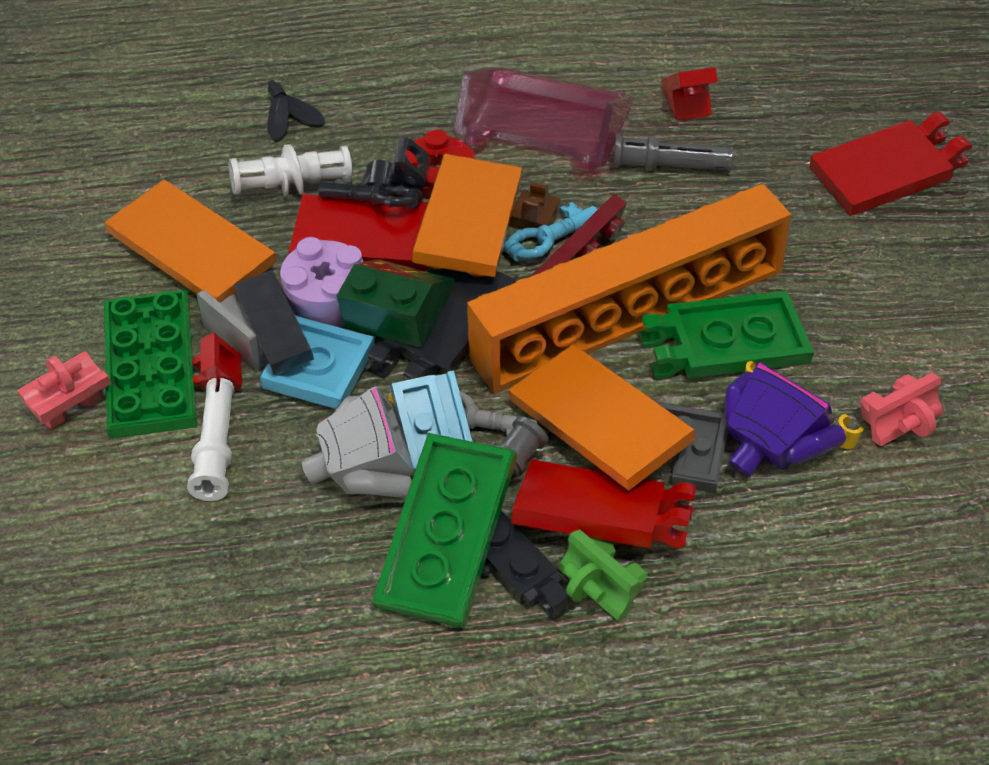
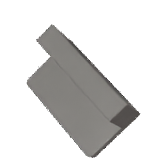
(232, 325)

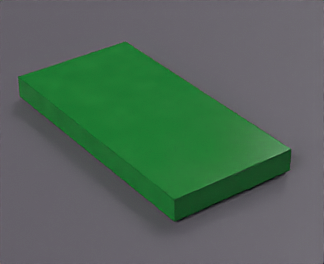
(445, 530)

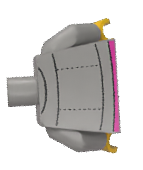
(363, 448)

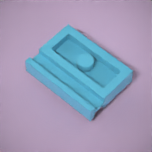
(429, 406)

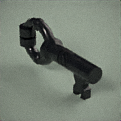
(376, 194)

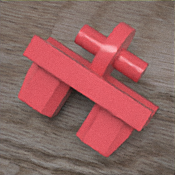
(64, 387)
(909, 407)

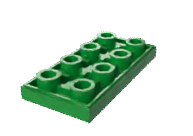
(149, 364)

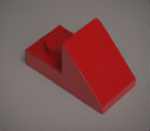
(689, 92)

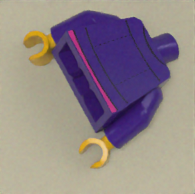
(780, 421)

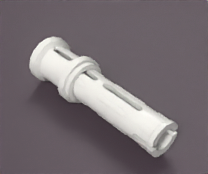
(212, 453)

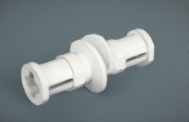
(290, 169)

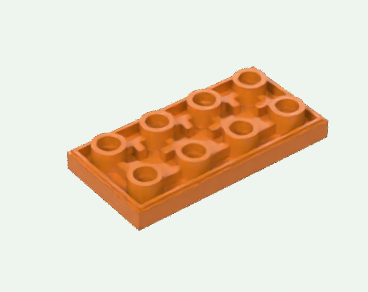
(467, 216)
(189, 241)
(602, 416)

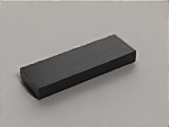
(273, 322)

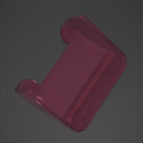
(541, 113)

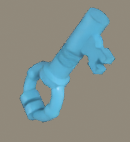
(547, 234)

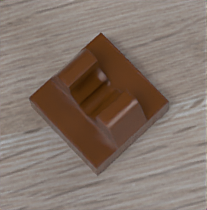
(535, 208)

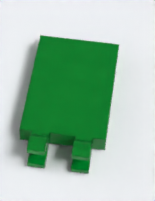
(725, 335)

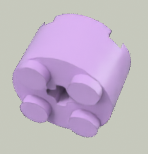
(314, 277)

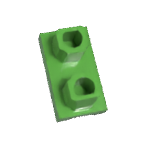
(598, 575)

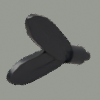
(285, 106)

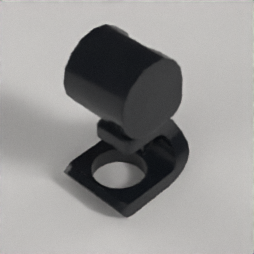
(401, 170)

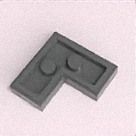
(703, 458)

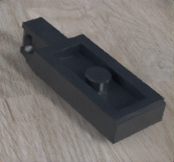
(525, 570)

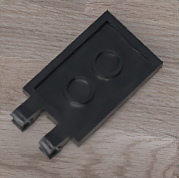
(449, 336)

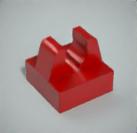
(217, 361)

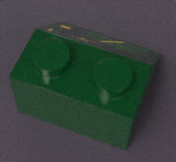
(393, 300)

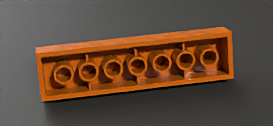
(612, 287)

